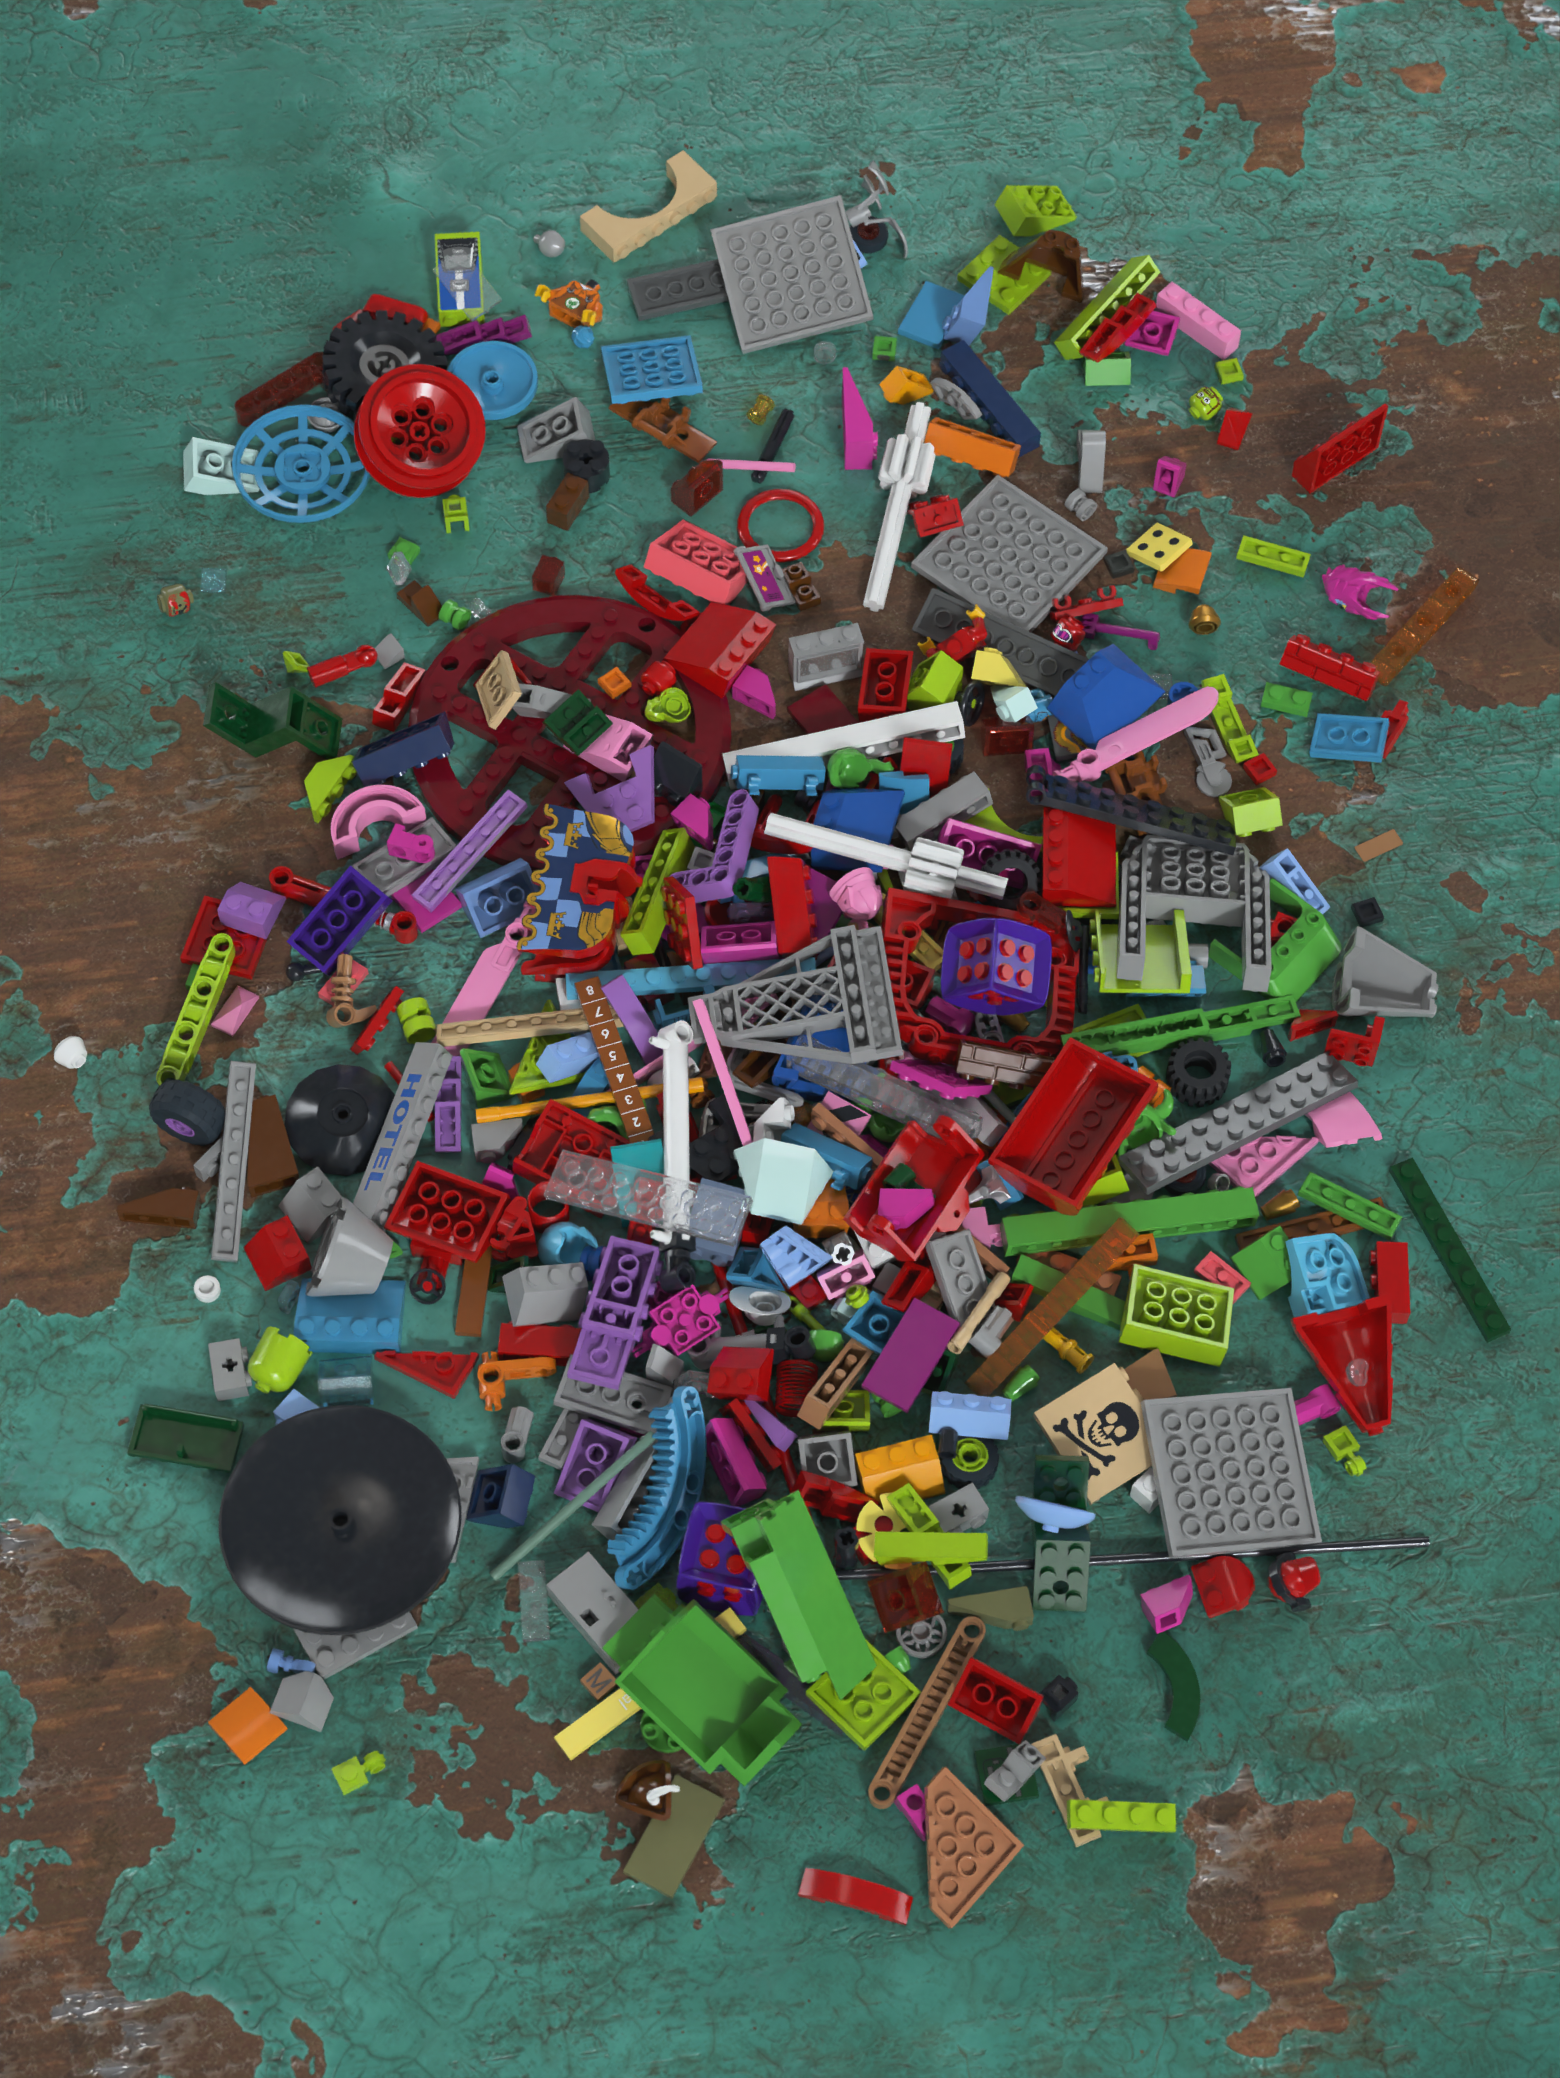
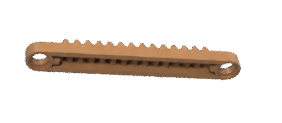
(926, 1713)

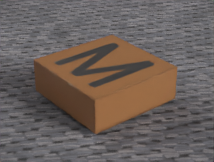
(599, 1682)

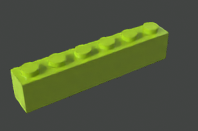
(1131, 279)
(646, 916)

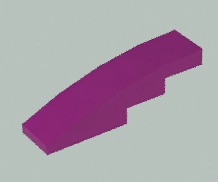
(496, 330)

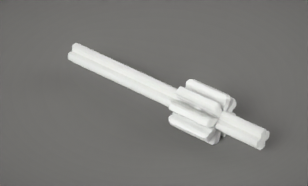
(905, 472)
(929, 868)

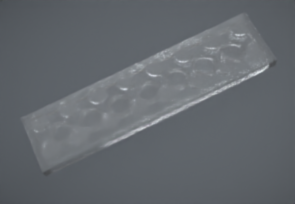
(648, 1198)

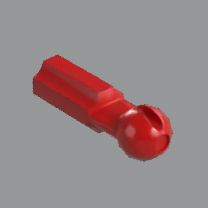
(340, 666)

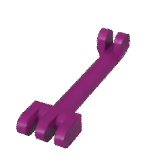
(1092, 626)

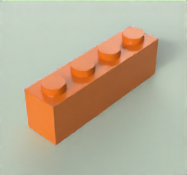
(972, 447)

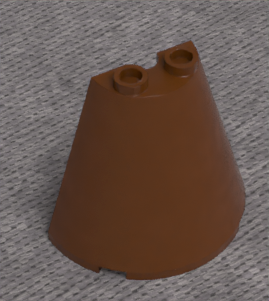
(1053, 252)

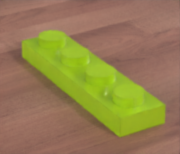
(1121, 1816)

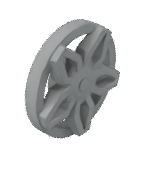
(922, 1633)

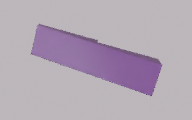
(775, 1429)

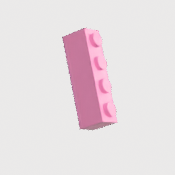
(1199, 321)

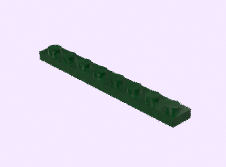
(1450, 1250)

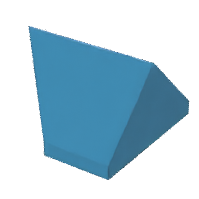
(753, 1270)

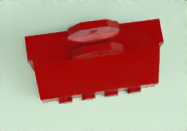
(938, 1166)

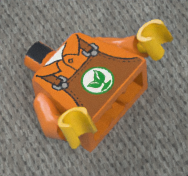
(573, 303)

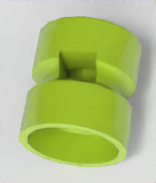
(416, 1020)

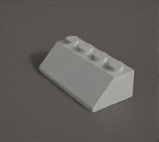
(626, 1495)

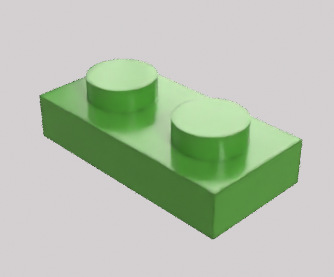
(1286, 699)

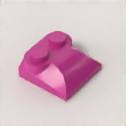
(1155, 333)

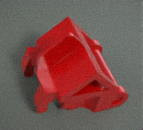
(515, 1232)

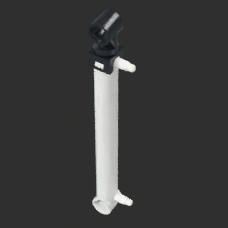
(674, 1245)

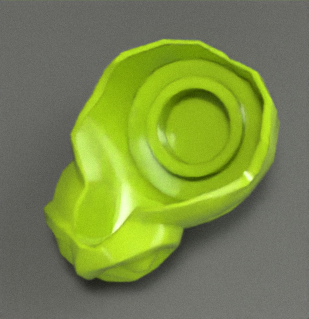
(669, 707)

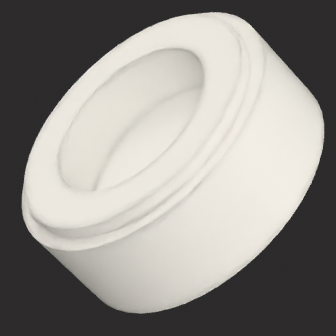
(207, 1289)

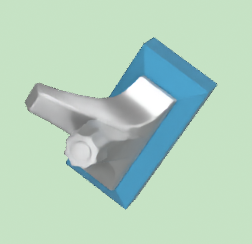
(994, 1187)

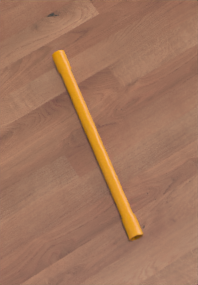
(498, 1113)

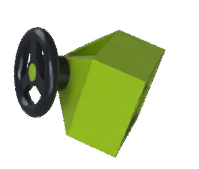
(940, 682)

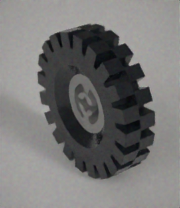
(363, 350)

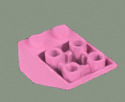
(612, 748)

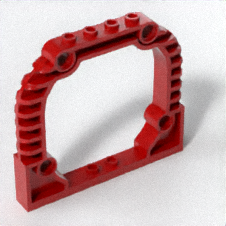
(911, 912)

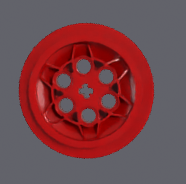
(446, 403)

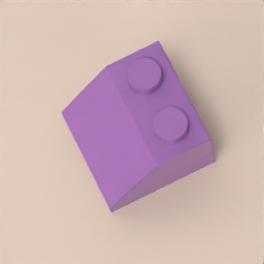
(250, 909)

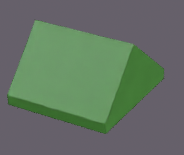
(485, 1076)

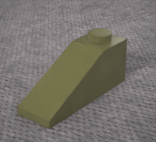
(998, 1608)

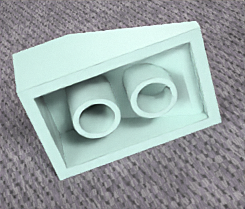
(210, 468)

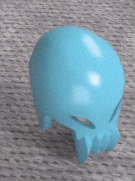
(564, 1243)

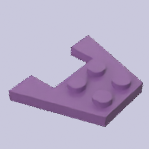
(628, 801)

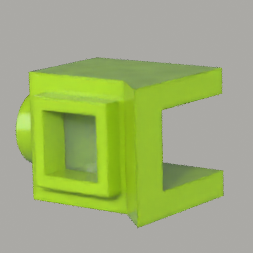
(455, 510)

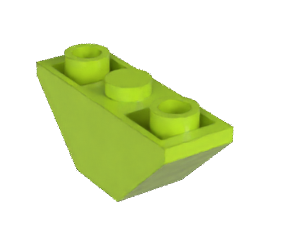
(327, 783)

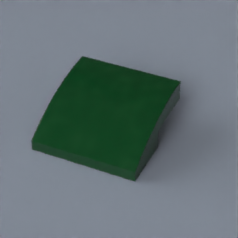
(577, 722)

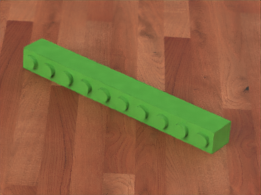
(1160, 1216)

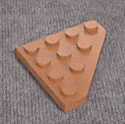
(963, 1847)

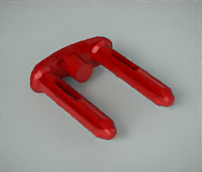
(773, 844)

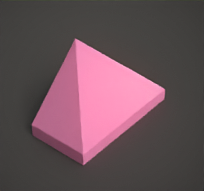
(235, 1011)

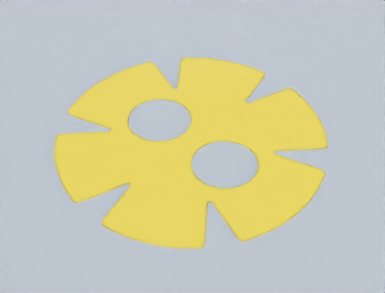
(866, 1524)

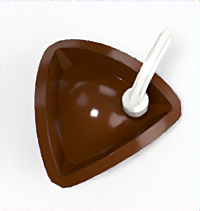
(648, 1790)

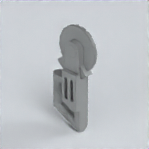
(1211, 776)

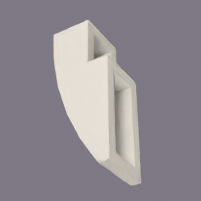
(992, 1126)

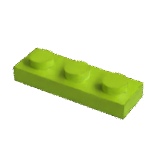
(1273, 556)

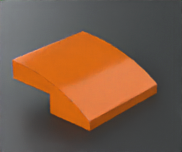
(1185, 572)
(247, 1725)

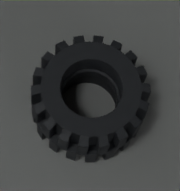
(1019, 860)
(1203, 1055)

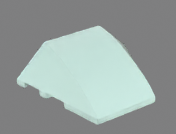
(782, 1178)

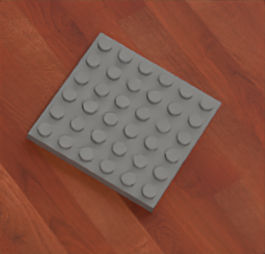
(792, 274)
(1010, 556)
(1230, 1472)

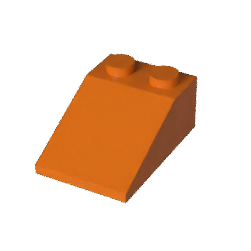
(826, 1215)

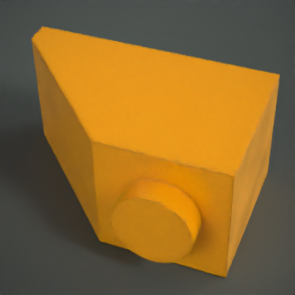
(905, 386)

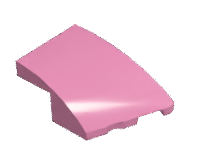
(1342, 1122)

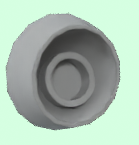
(324, 424)

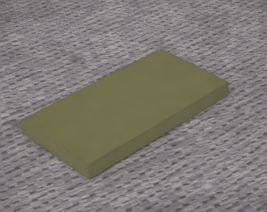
(671, 1845)

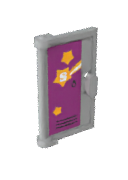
(763, 574)

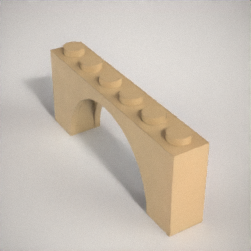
(620, 235)

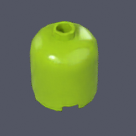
(277, 1361)

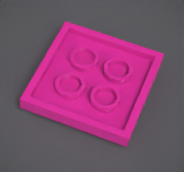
(940, 1078)

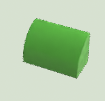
(1112, 370)

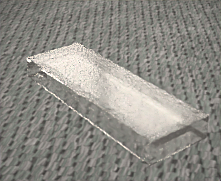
(533, 1601)

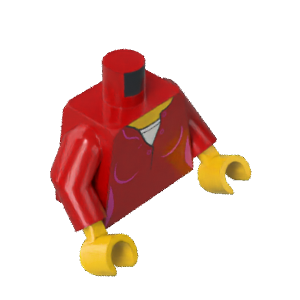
(963, 642)

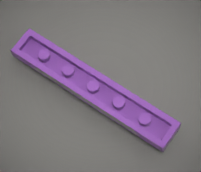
(469, 851)

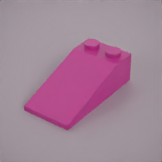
(858, 433)

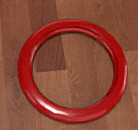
(782, 494)

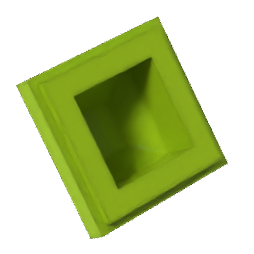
(295, 662)

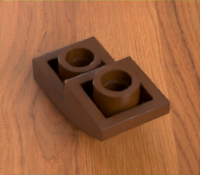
(801, 587)

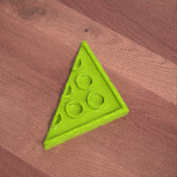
(528, 1074)

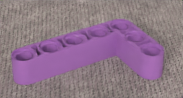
(730, 854)

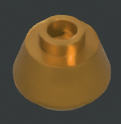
(1204, 620)

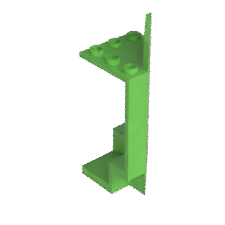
(802, 1592)
(702, 1687)

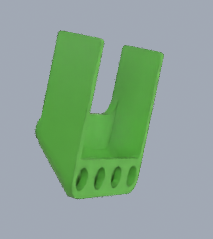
(1298, 955)

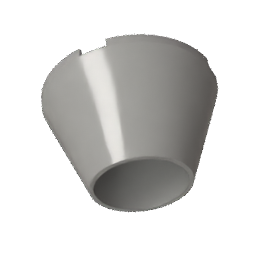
(349, 1254)

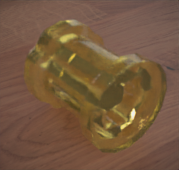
(760, 410)

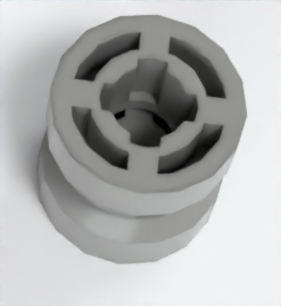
(1080, 504)

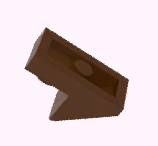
(420, 602)

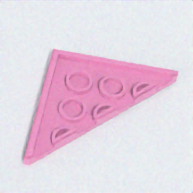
(1262, 1161)

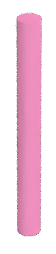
(758, 465)

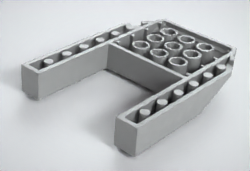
(1210, 890)

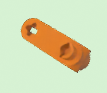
(508, 1370)

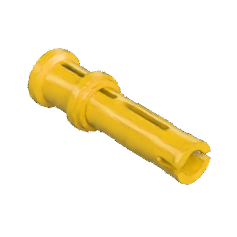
(1069, 1350)

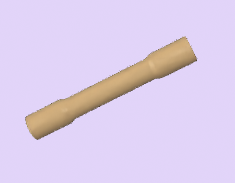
(965, 1332)

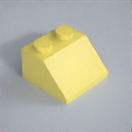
(995, 669)

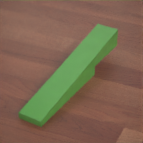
(1093, 1304)

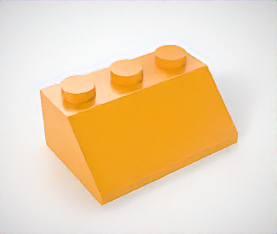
(901, 1463)

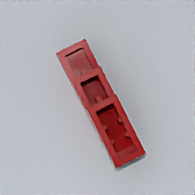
(1118, 329)

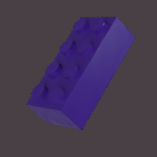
(339, 920)

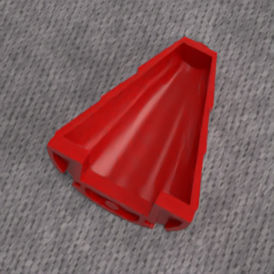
(1348, 1335)

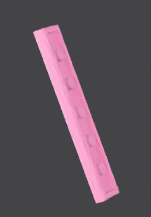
(722, 1072)

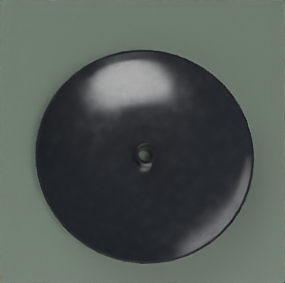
(327, 1468)

